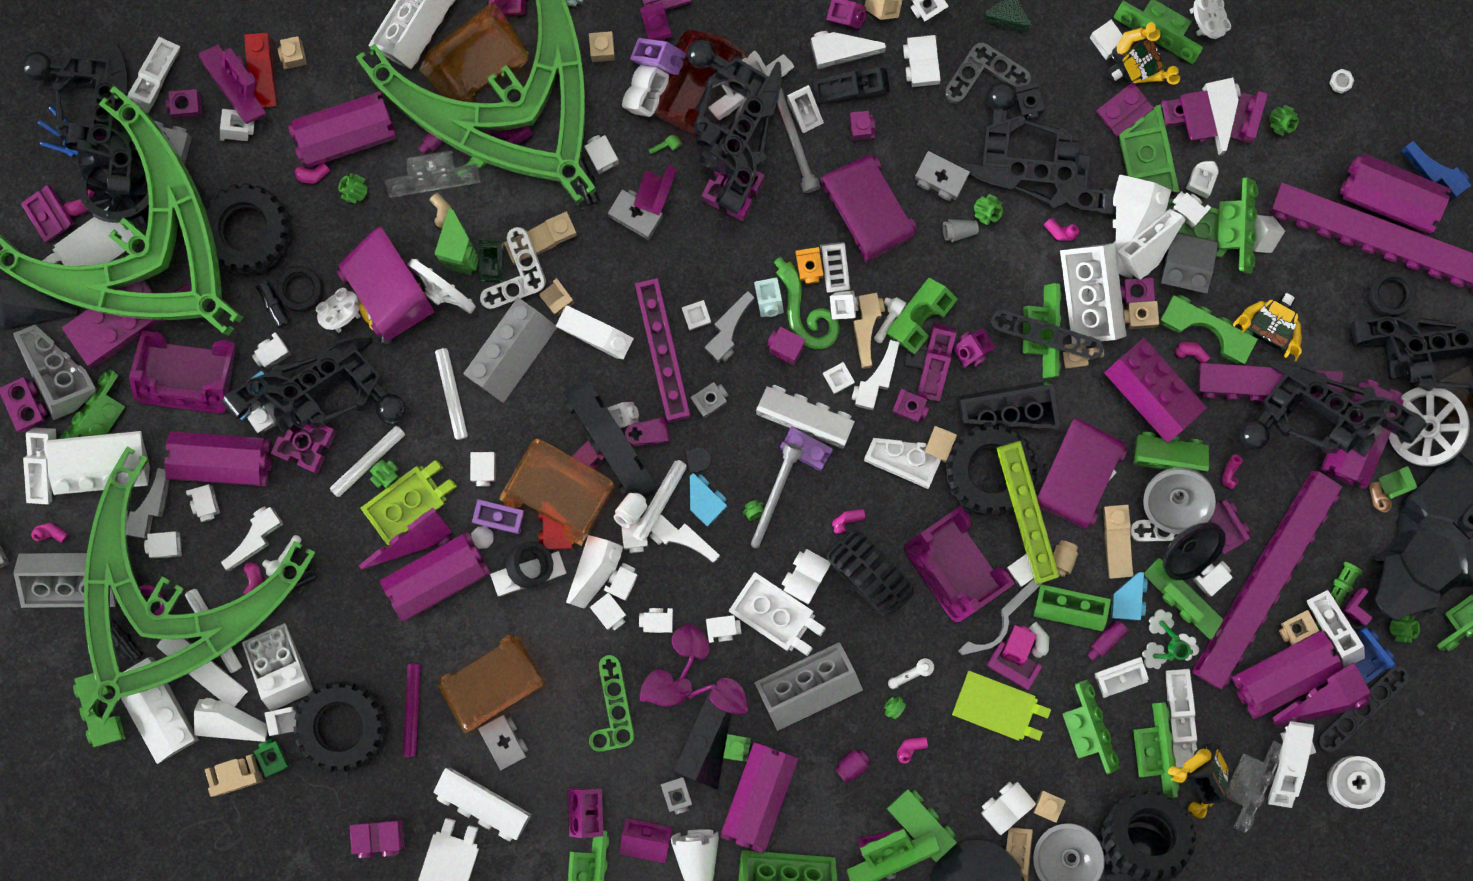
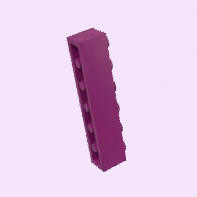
(662, 350)
(1245, 381)

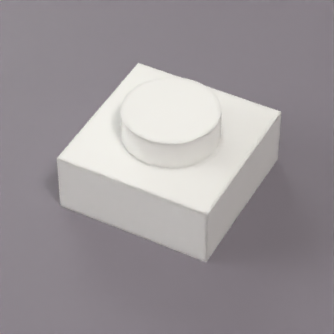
(696, 315)
(838, 378)

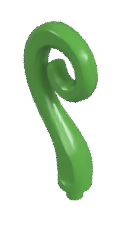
(791, 279)

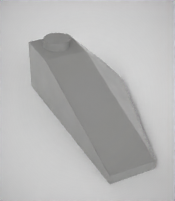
(58, 378)

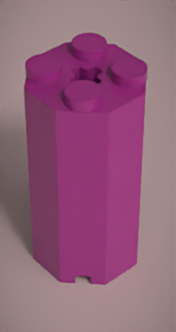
(342, 129)
(1395, 193)
(218, 459)
(1352, 466)
(435, 577)
(1287, 674)
(759, 797)

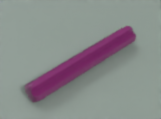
(411, 709)

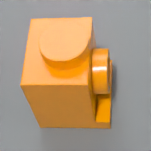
(809, 255)

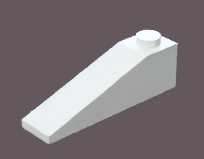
(1137, 207)

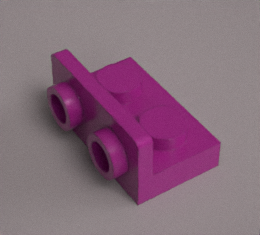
(1248, 116)
(1235, 531)

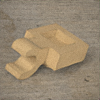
(1073, 361)

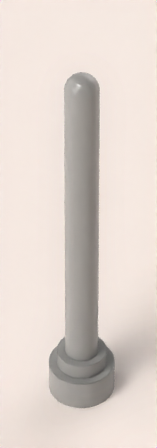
(809, 182)
(791, 454)

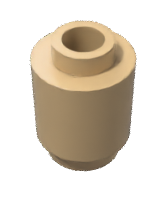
(1065, 557)

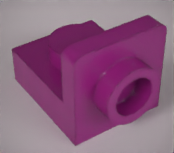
(847, 13)
(655, 22)

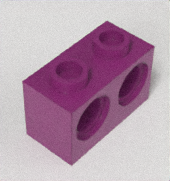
(786, 345)
(18, 408)
(585, 812)

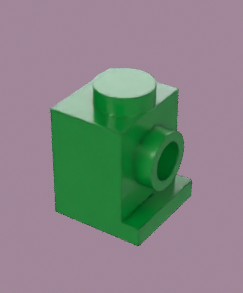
(271, 767)

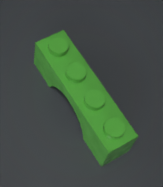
(1234, 344)

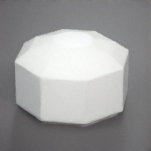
(1341, 81)
(482, 537)

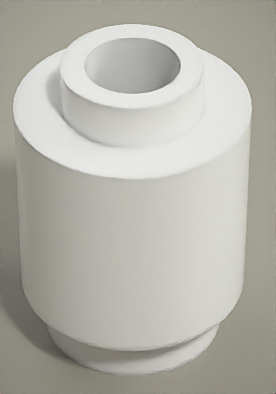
(630, 510)

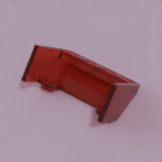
(685, 90)

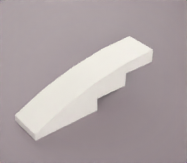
(209, 675)
(1181, 715)

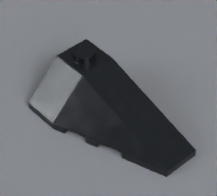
(27, 306)

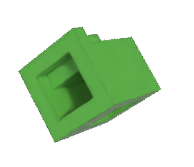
(737, 748)

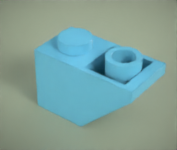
(703, 502)
(1127, 600)

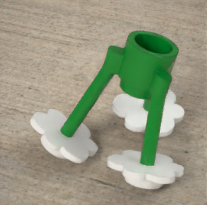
(1180, 647)

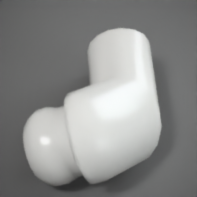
(1042, 641)

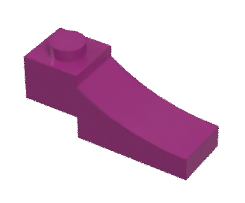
(936, 361)

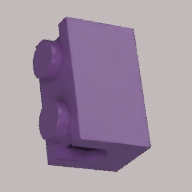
(662, 55)
(812, 449)
(498, 517)

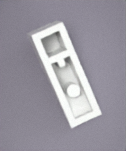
(839, 48)
(1224, 102)
(1150, 245)
(594, 332)
(595, 567)
(1337, 629)
(222, 720)

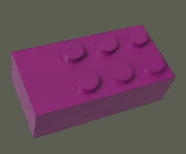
(102, 335)
(1155, 390)

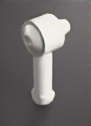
(895, 307)
(272, 566)
(924, 667)

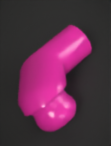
(1192, 348)
(1229, 470)
(254, 576)

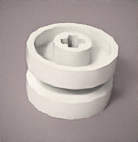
(1369, 786)

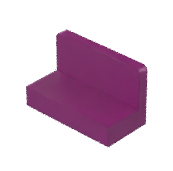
(1199, 116)
(654, 190)
(1353, 611)
(645, 840)

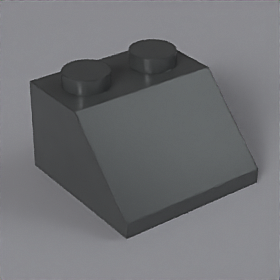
(1189, 262)

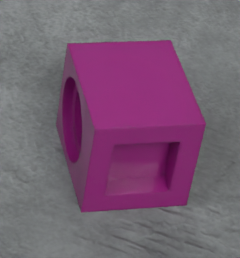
(194, 106)
(1146, 286)

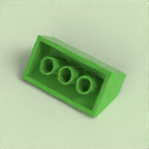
(455, 248)
(785, 867)

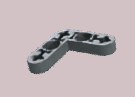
(978, 66)

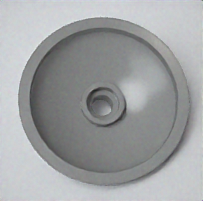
(1176, 512)
(1053, 853)

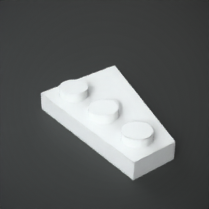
(903, 460)

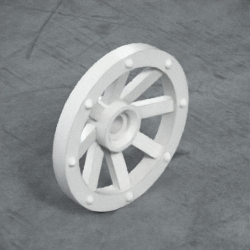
(438, 289)
(1451, 451)

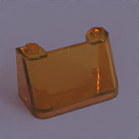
(472, 54)
(559, 489)
(491, 684)

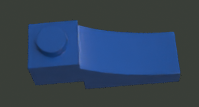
(1427, 168)

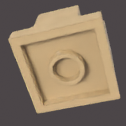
(233, 776)

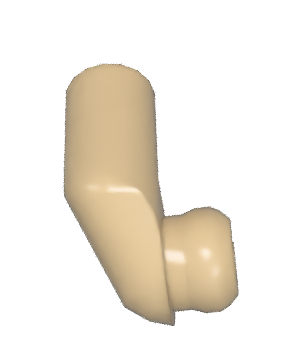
(442, 206)

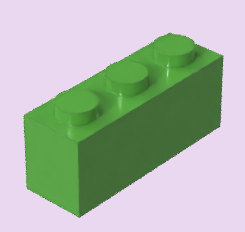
(1072, 607)
(919, 821)

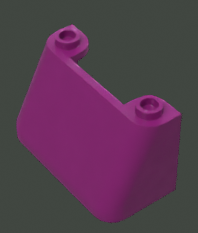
(868, 207)
(384, 285)
(181, 374)
(1080, 474)
(955, 566)

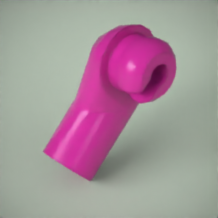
(311, 176)
(76, 207)
(1062, 233)
(847, 517)
(47, 531)
(909, 746)

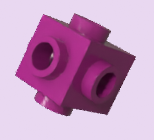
(973, 347)

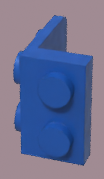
(1375, 658)

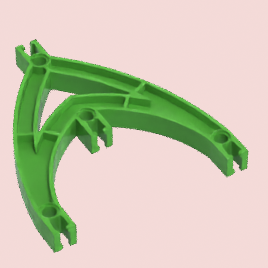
(462, 122)
(170, 198)
(110, 566)

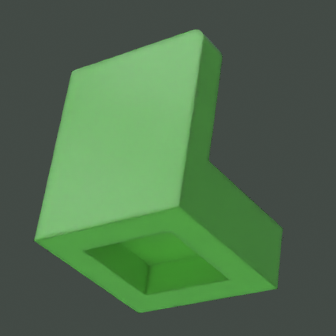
(1397, 482)

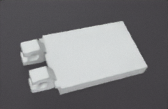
(90, 244)
(775, 614)
(449, 856)

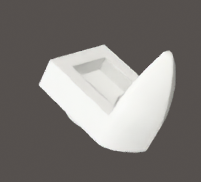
(1203, 178)

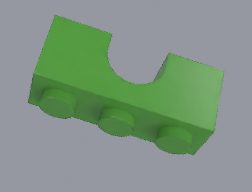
(929, 300)
(98, 733)

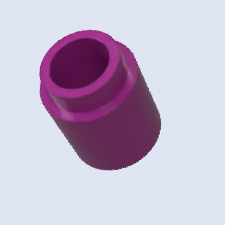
(853, 765)

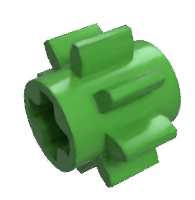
(1283, 120)
(352, 188)
(988, 209)
(384, 473)
(1405, 629)

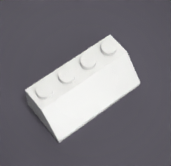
(409, 29)
(1093, 292)
(805, 417)
(87, 461)
(160, 719)
(482, 803)

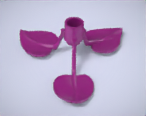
(661, 689)

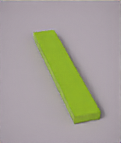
(1027, 512)

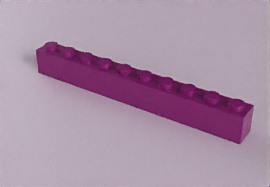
(1373, 235)
(1267, 579)

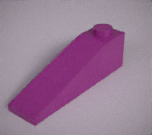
(423, 535)
(1342, 694)

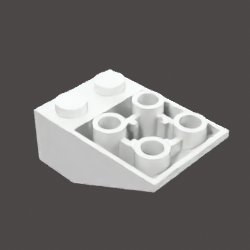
(277, 667)

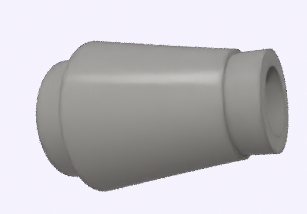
(959, 229)

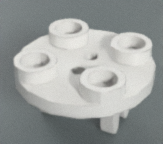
(1211, 18)
(338, 310)

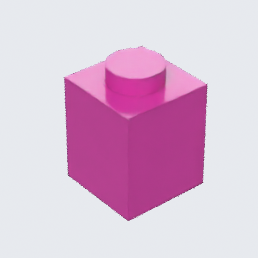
(1018, 644)

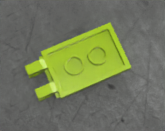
(407, 501)
(998, 707)

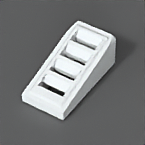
(826, 267)

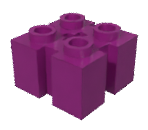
(714, 187)
(308, 457)
(377, 837)

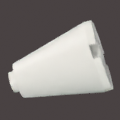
(696, 854)

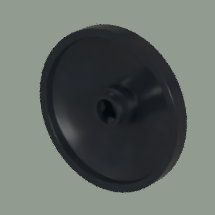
(977, 862)

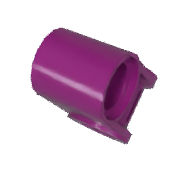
(652, 432)

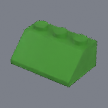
(1159, 454)

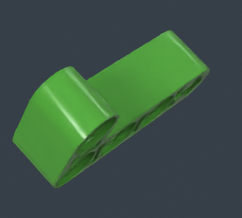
(611, 703)

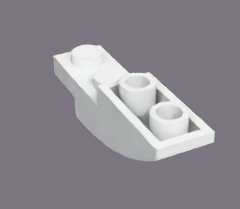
(1292, 764)

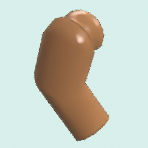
(1379, 499)

